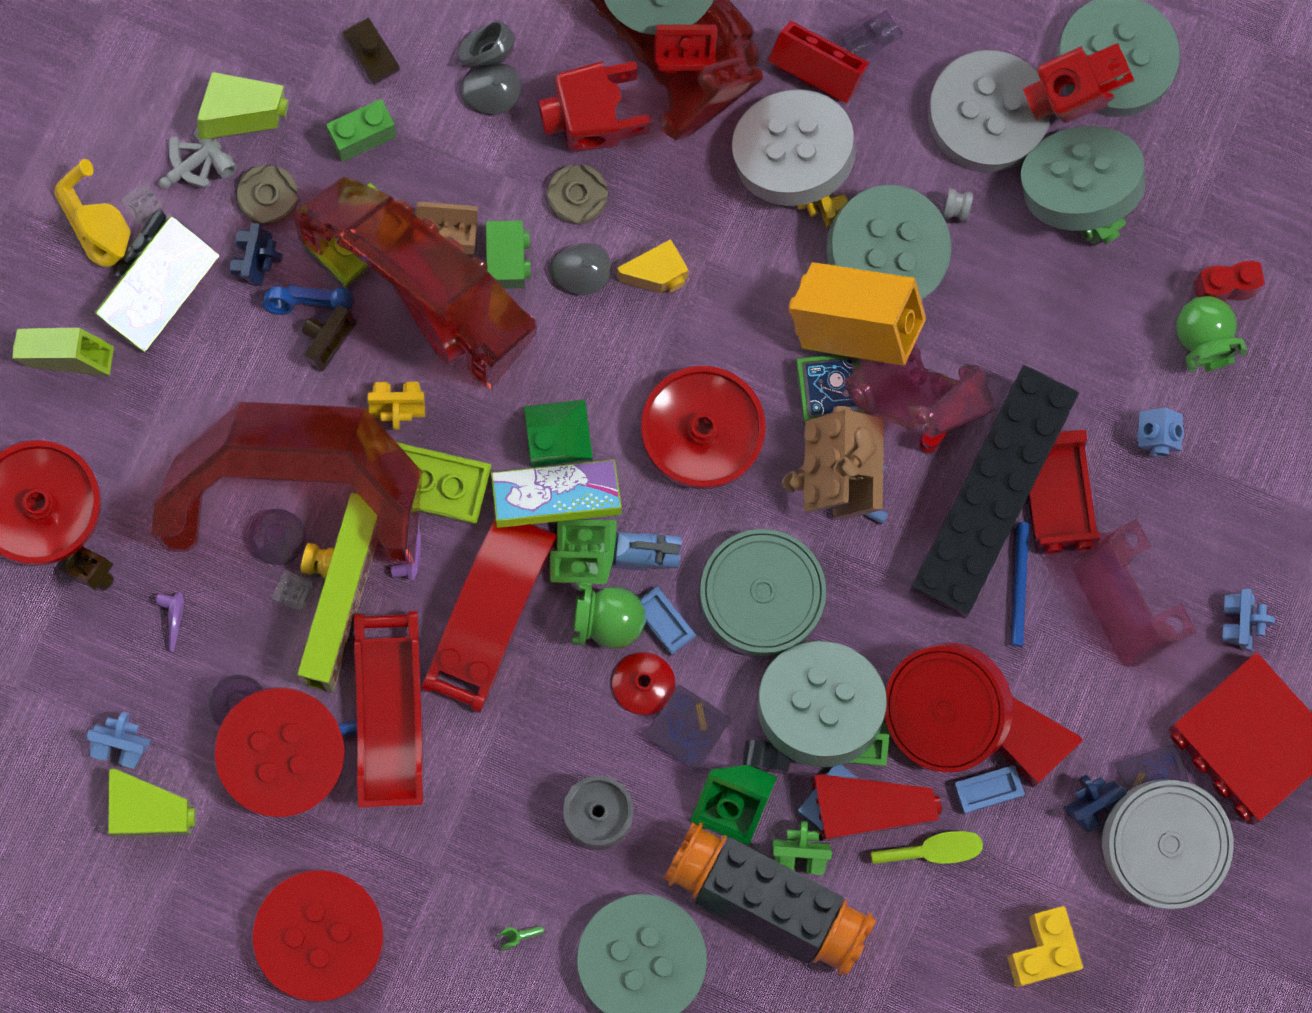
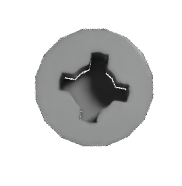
(957, 205)

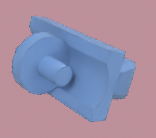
(1244, 606)
(104, 738)

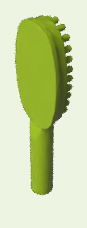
(940, 848)

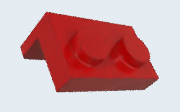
(684, 47)

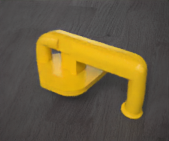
(96, 225)

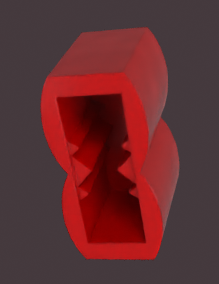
(1233, 283)

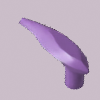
(408, 569)
(175, 614)

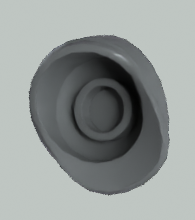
(487, 45)
(492, 88)
(581, 269)

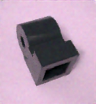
(765, 757)

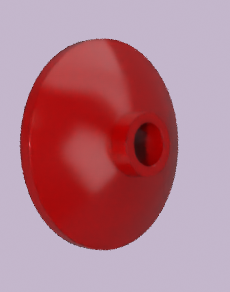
(643, 699)

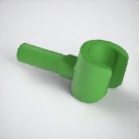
(515, 936)

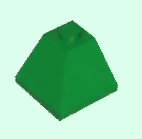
(558, 433)
(734, 801)

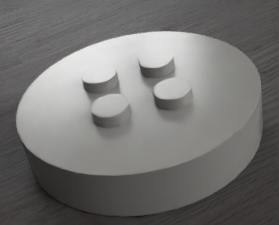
(982, 112)
(794, 147)
(1167, 844)

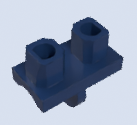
(258, 256)
(1091, 798)

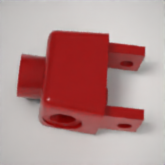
(1093, 80)
(587, 106)

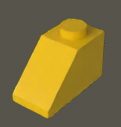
(656, 270)

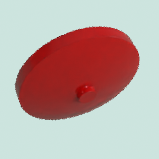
(703, 427)
(45, 502)

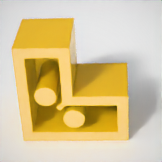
(1055, 949)

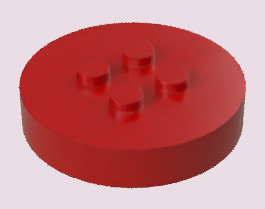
(439, 338)
(948, 707)
(279, 752)
(318, 936)

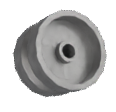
(592, 831)

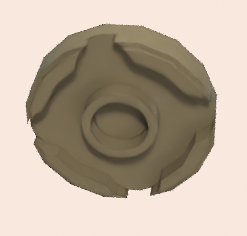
(267, 194)
(577, 194)

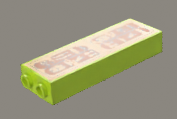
(340, 597)

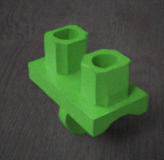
(815, 852)

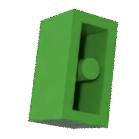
(361, 130)
(506, 252)

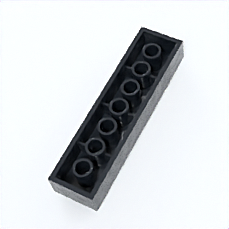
(994, 491)

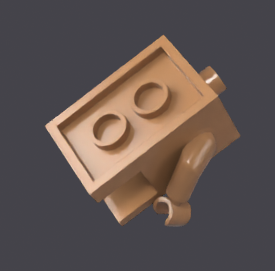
(841, 464)

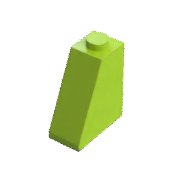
(240, 106)
(63, 350)
(145, 809)

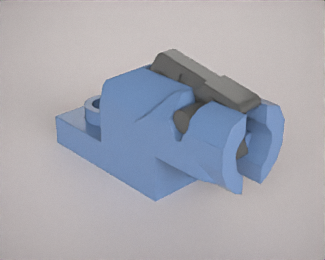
(646, 550)

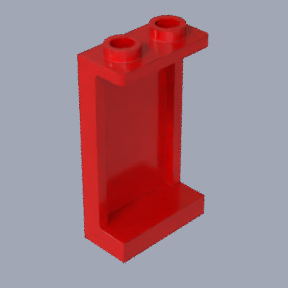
(1063, 498)

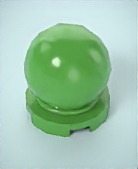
(1208, 331)
(609, 617)

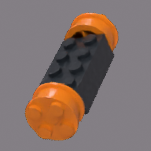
(770, 900)

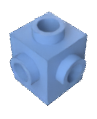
(1160, 431)

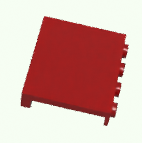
(1250, 739)

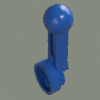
(282, 300)

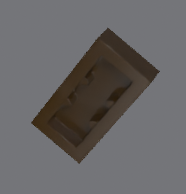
(371, 51)
(327, 337)
(89, 569)

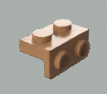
(452, 221)

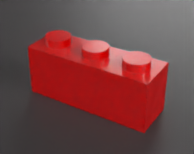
(818, 62)

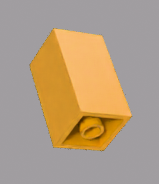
(857, 313)

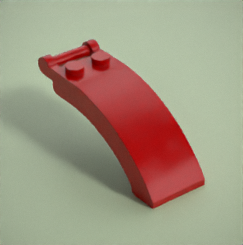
(489, 610)
(388, 713)

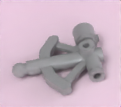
(207, 151)

